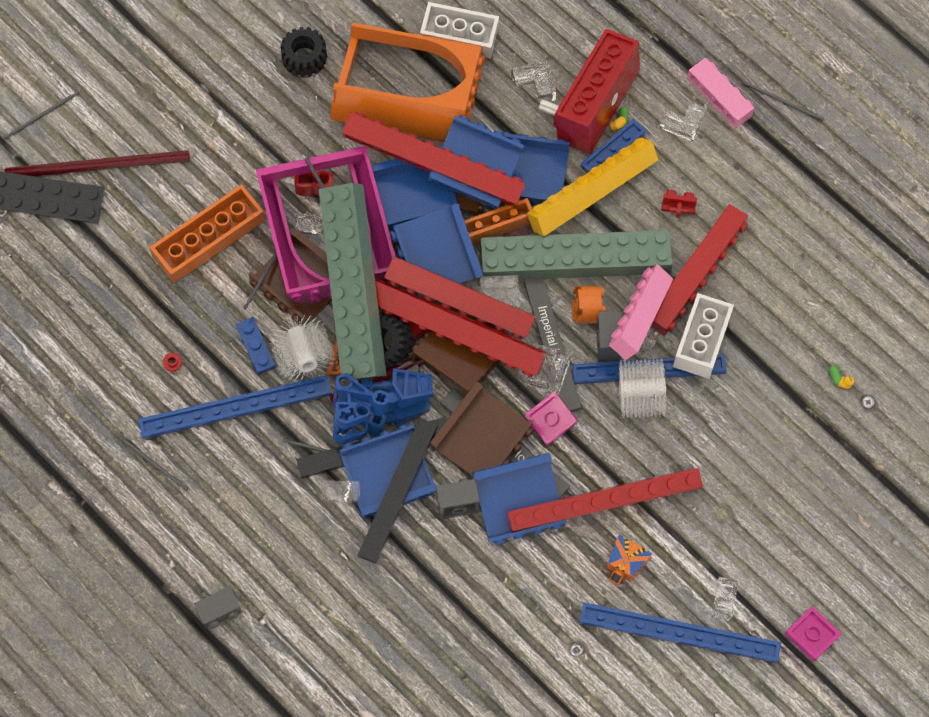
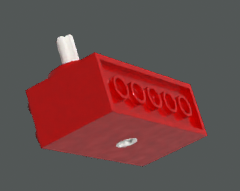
(596, 91)

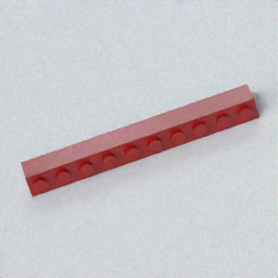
(430, 158)
(459, 329)
(603, 499)

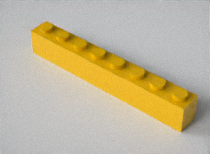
(592, 186)

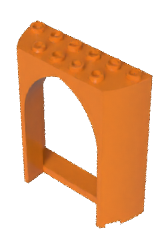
(414, 115)

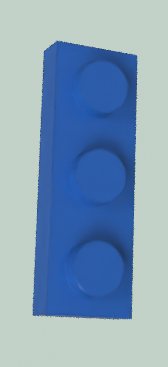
(255, 345)

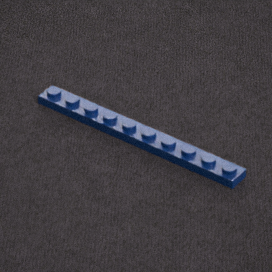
(234, 407)
(680, 632)

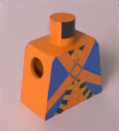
(626, 560)

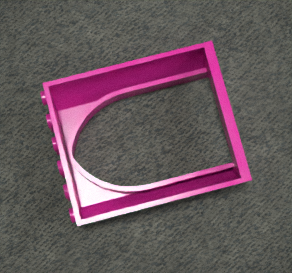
(300, 281)

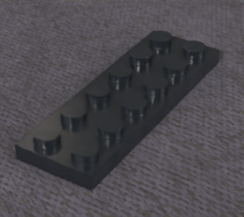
(50, 198)

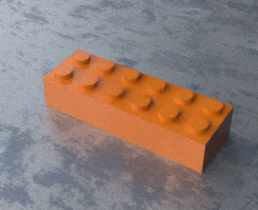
(207, 233)

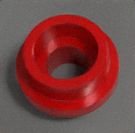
(172, 367)

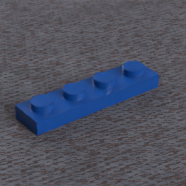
(620, 140)

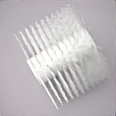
(302, 349)
(650, 388)

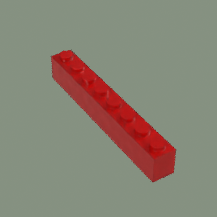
(698, 268)
(460, 297)

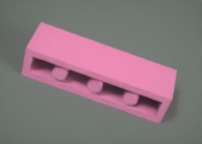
(720, 93)

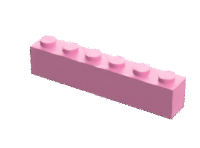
(640, 312)

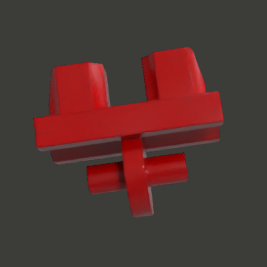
(679, 204)

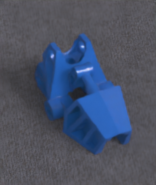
(406, 400)

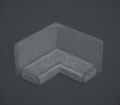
(536, 73)
(687, 125)

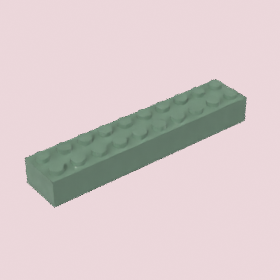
(576, 254)
(352, 281)

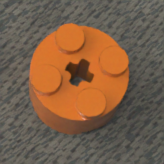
(587, 304)

